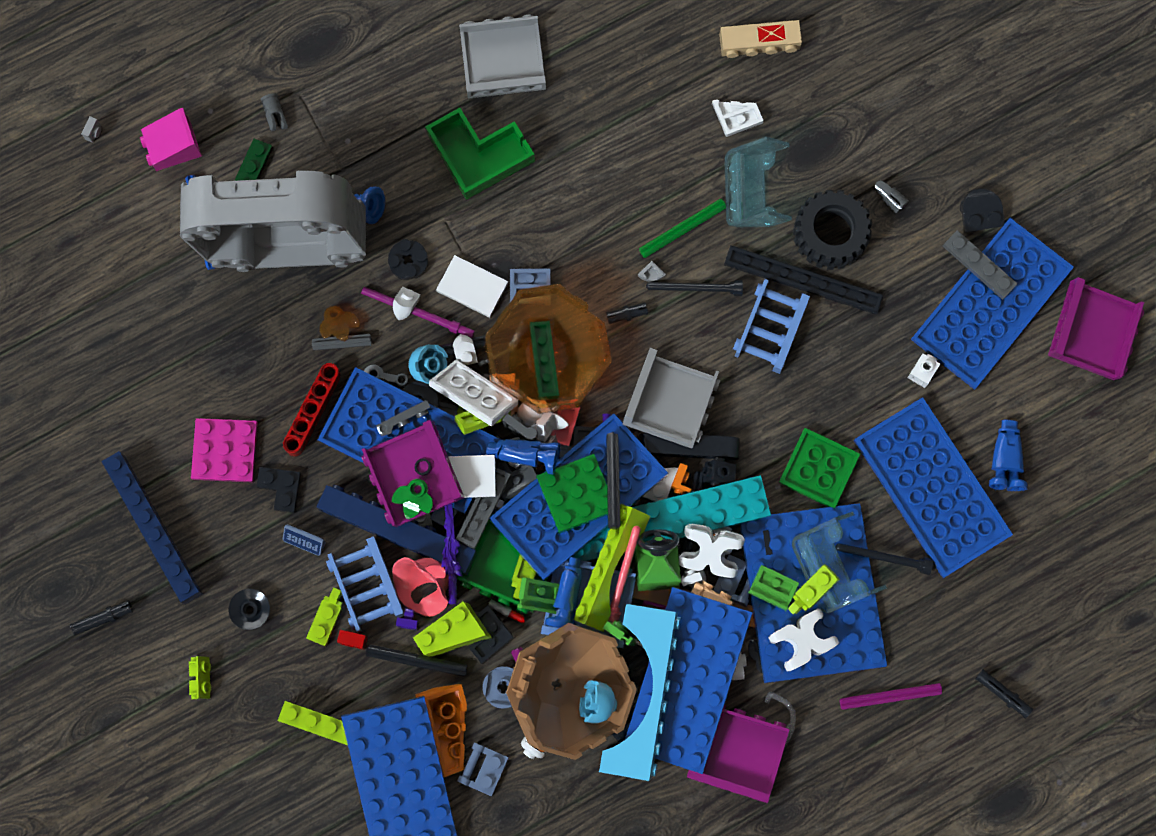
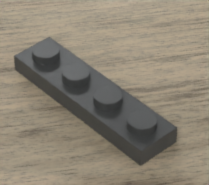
(979, 264)
(481, 512)

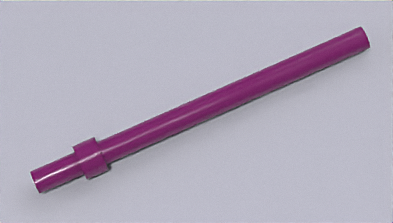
(453, 326)

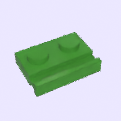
(773, 587)
(538, 595)
(619, 631)

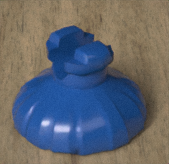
(375, 203)

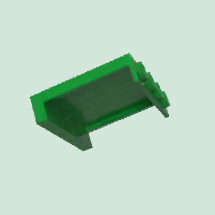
(494, 568)

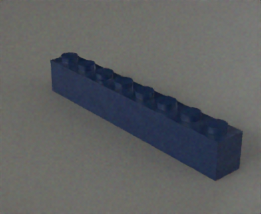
(372, 519)
(152, 528)

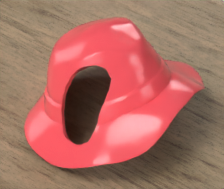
(411, 574)

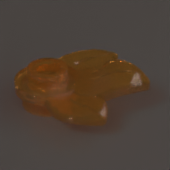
(338, 325)

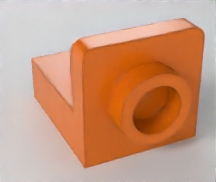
(681, 477)

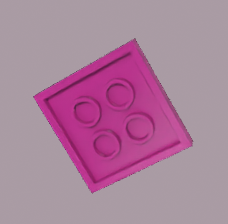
(224, 450)

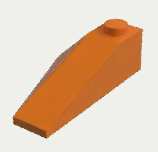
(447, 717)

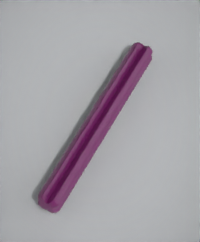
(890, 696)

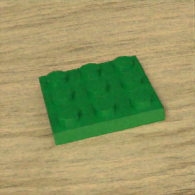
(819, 468)
(575, 493)

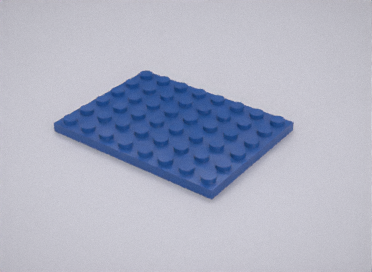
(854, 625)

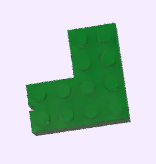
(477, 162)

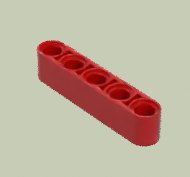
(311, 419)

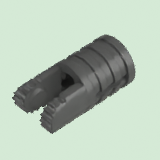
(273, 110)
(886, 191)

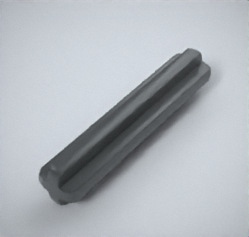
(334, 343)

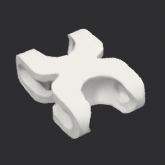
(711, 550)
(803, 640)

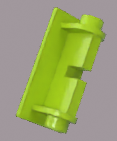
(201, 687)

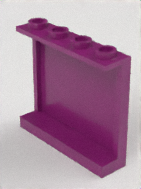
(1096, 330)
(394, 464)
(744, 755)

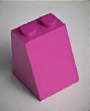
(170, 141)

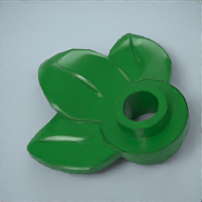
(413, 501)

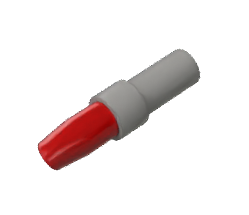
(506, 611)

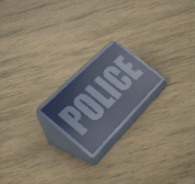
(303, 540)

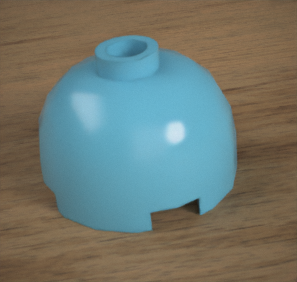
(427, 362)
(598, 702)

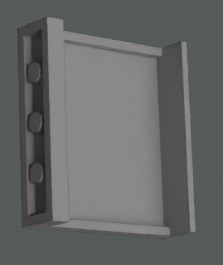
(502, 56)
(671, 400)

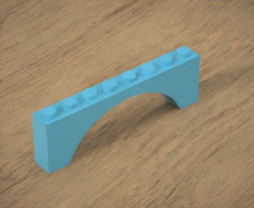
(637, 753)

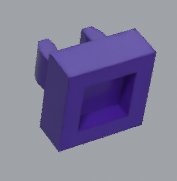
(408, 622)

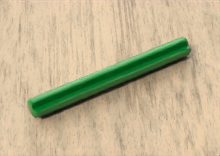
(682, 228)

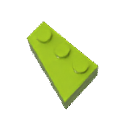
(452, 631)

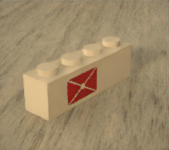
(760, 38)

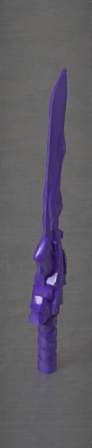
(449, 553)

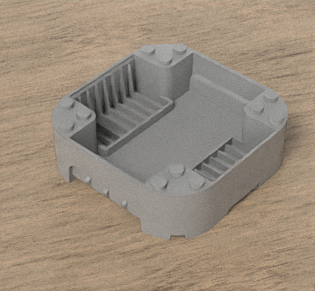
(273, 221)

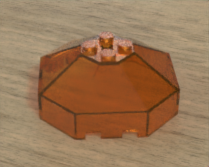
(577, 340)

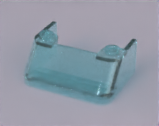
(746, 184)
(817, 548)

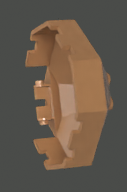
(553, 716)

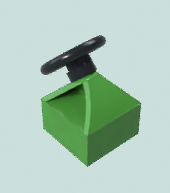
(657, 561)

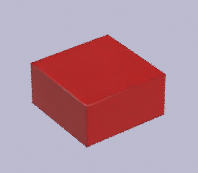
(352, 639)

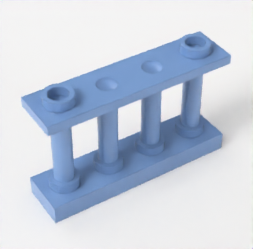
(783, 341)
(377, 569)

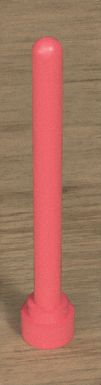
(615, 610)

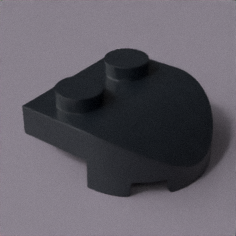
(981, 210)

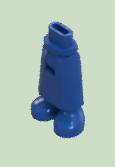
(526, 452)
(1009, 458)
(567, 594)

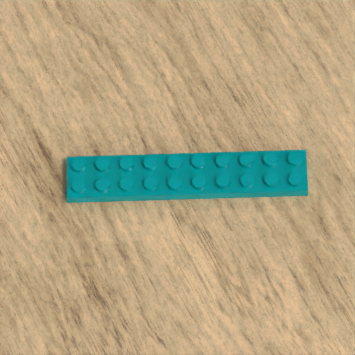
(710, 507)

